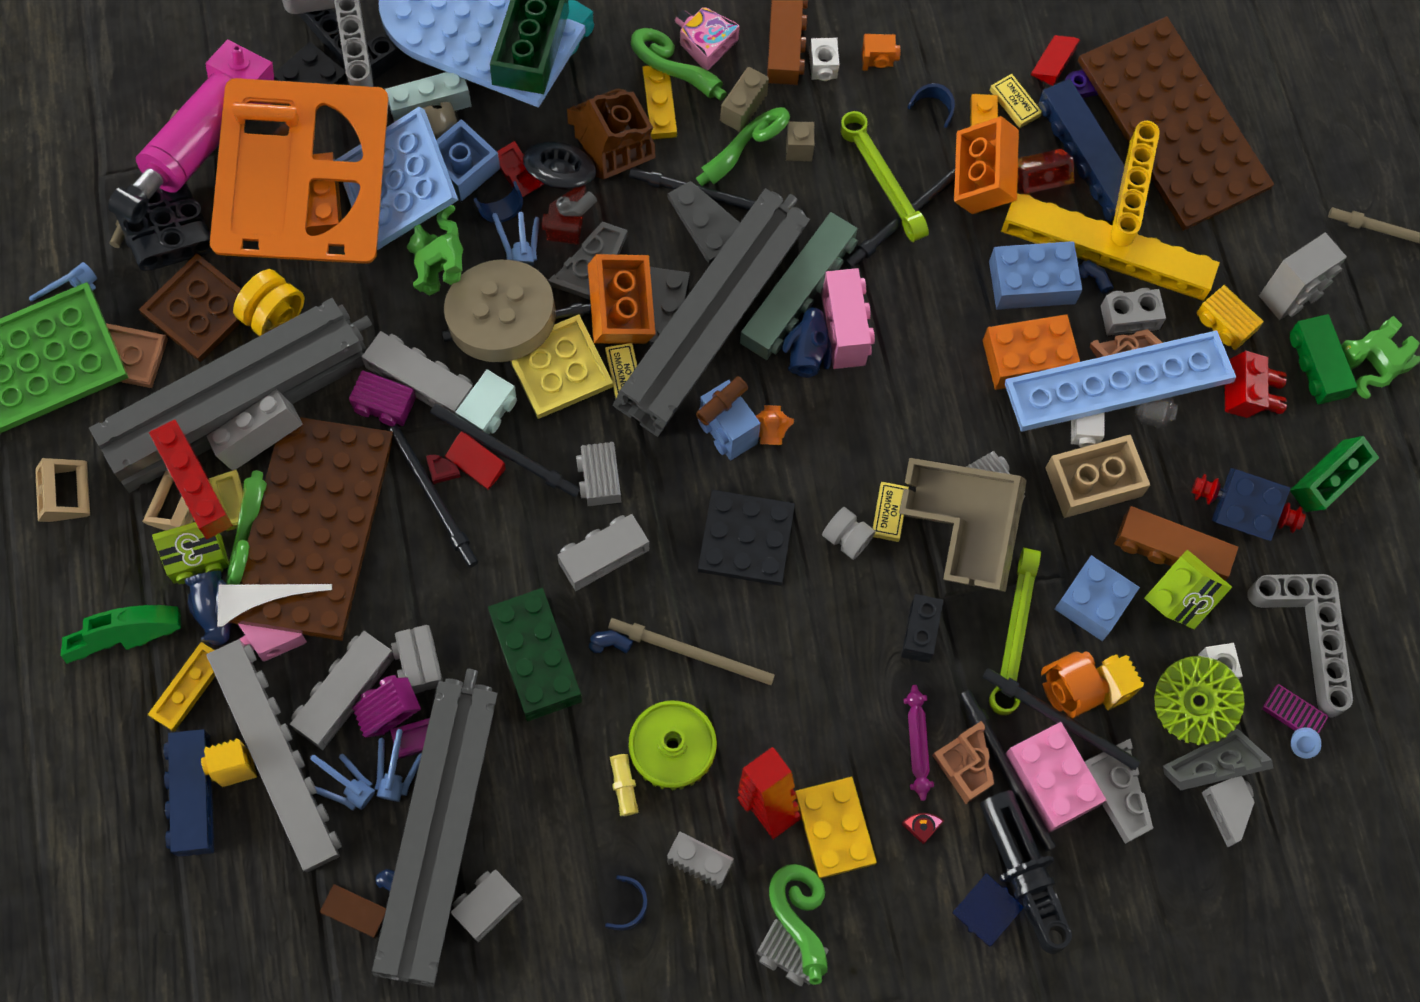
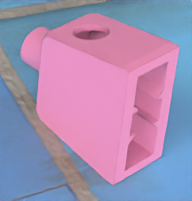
(270, 642)

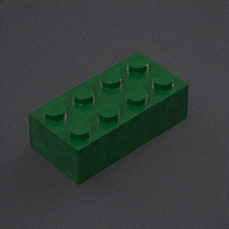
(528, 44)
(535, 654)

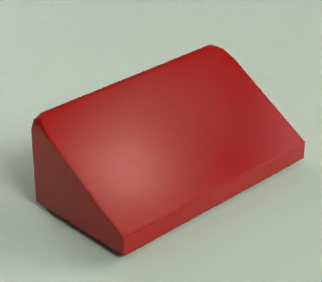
(1055, 59)
(475, 460)

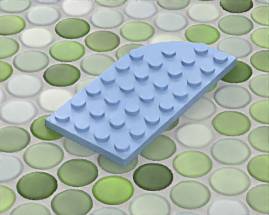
(462, 38)

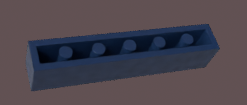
(1086, 143)

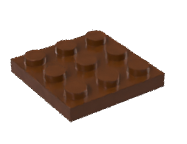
(195, 307)

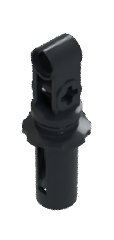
(1031, 878)

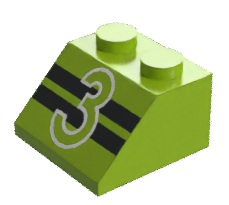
(188, 553)
(1188, 591)

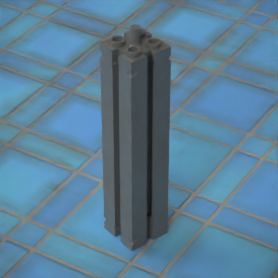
(711, 311)
(289, 358)
(435, 832)

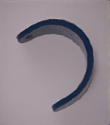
(935, 91)
(505, 208)
(635, 922)

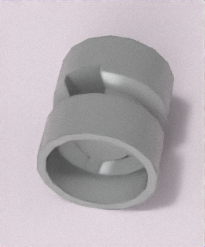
(849, 533)

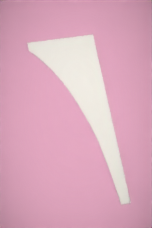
(239, 598)

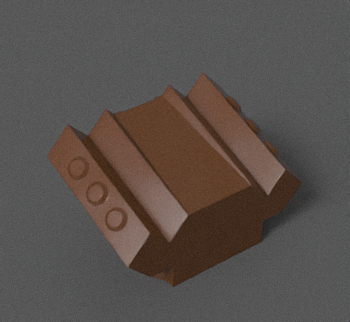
(613, 131)

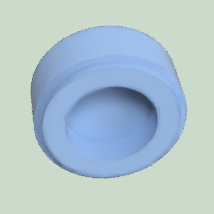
(1306, 743)

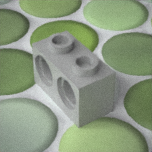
(1134, 316)

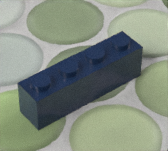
(189, 794)

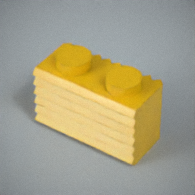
(1229, 317)
(1121, 680)
(228, 763)

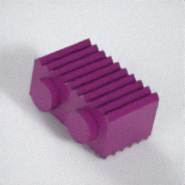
(382, 399)
(385, 706)

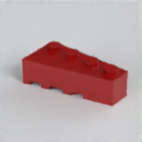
(769, 792)

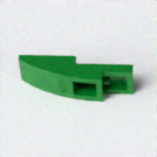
(127, 625)

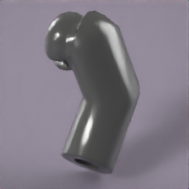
(575, 208)

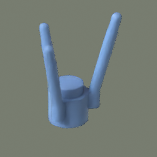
(521, 250)
(76, 277)
(390, 785)
(357, 792)

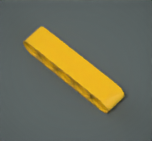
(1135, 194)

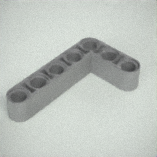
(351, 43)
(1317, 630)

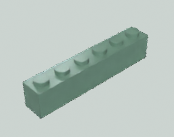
(798, 286)

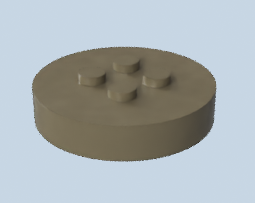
(500, 310)

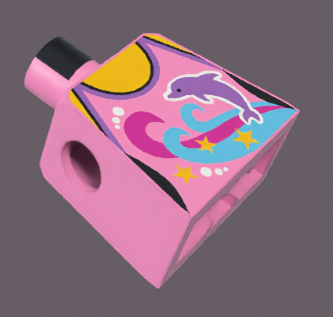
(706, 35)

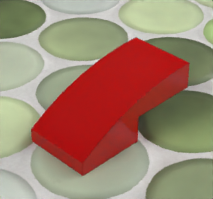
(514, 170)

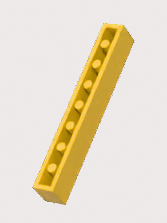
(1143, 259)

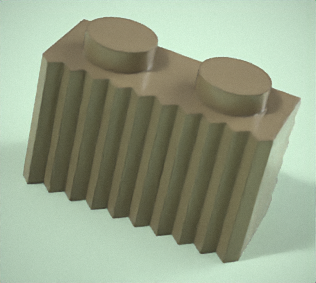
(744, 99)

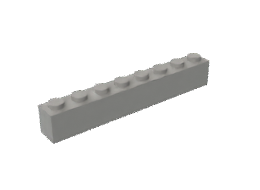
(274, 756)

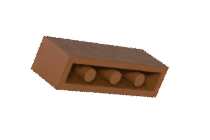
(786, 41)
(1167, 541)

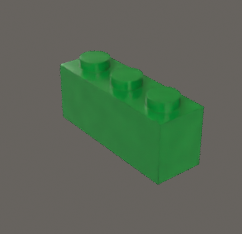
(1322, 359)
(1334, 474)

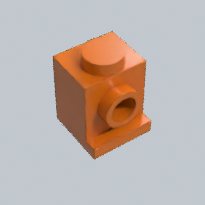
(879, 51)

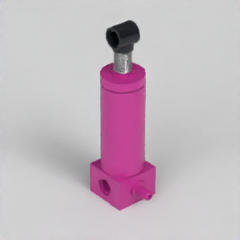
(189, 134)

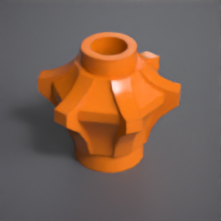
(773, 425)

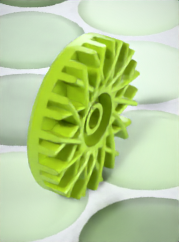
(1199, 722)
(666, 765)

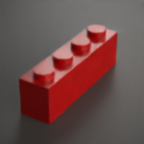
(190, 479)

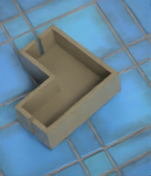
(983, 515)

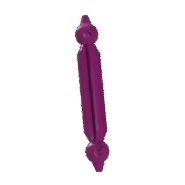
(918, 742)

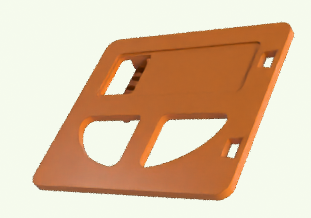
(267, 178)

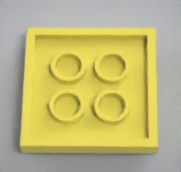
(562, 369)

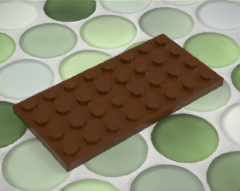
(1200, 152)
(315, 524)

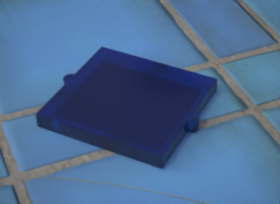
(987, 910)

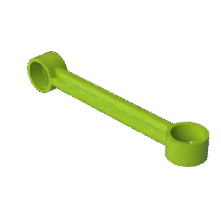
(912, 221)
(1026, 572)

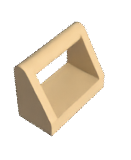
(46, 490)
(181, 515)

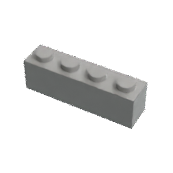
(410, 367)
(348, 679)

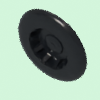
(559, 165)

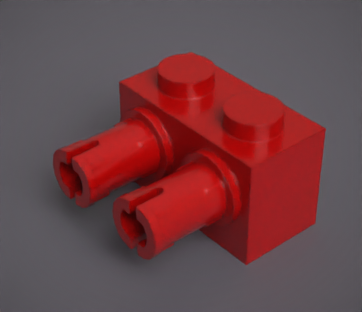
(1250, 390)

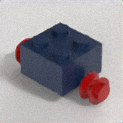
(1250, 504)

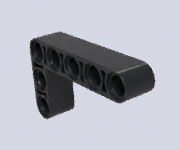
(327, 21)

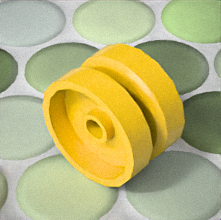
(267, 302)

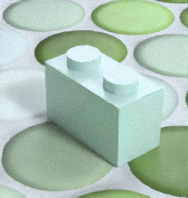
(488, 402)

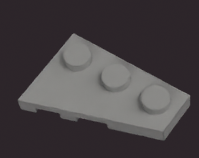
(1123, 794)

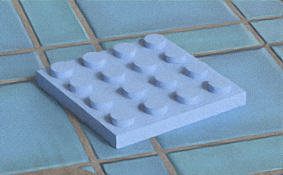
(413, 177)

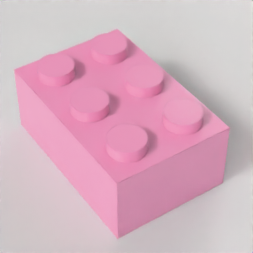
(847, 318)
(1055, 777)

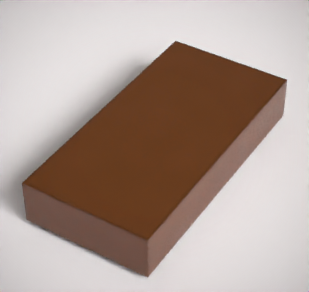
(354, 911)

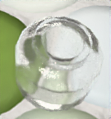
(1157, 412)

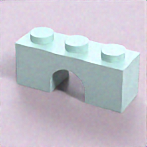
(427, 92)

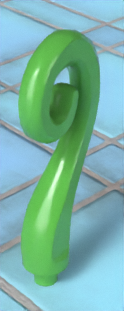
(656, 58)
(758, 129)
(250, 506)
(812, 951)

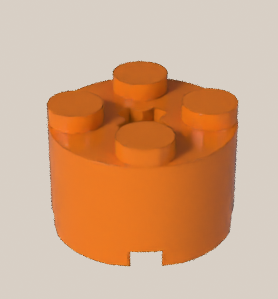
(1074, 684)

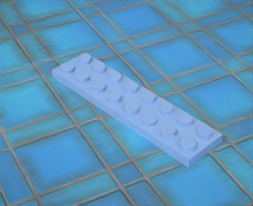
(1119, 380)

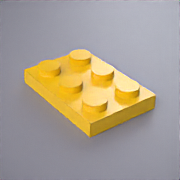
(835, 827)

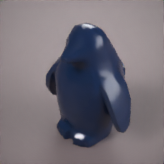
(809, 345)
(204, 606)

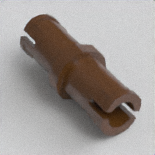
(722, 400)

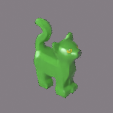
(437, 254)
(1383, 354)

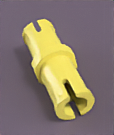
(624, 785)

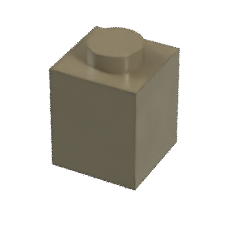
(800, 141)

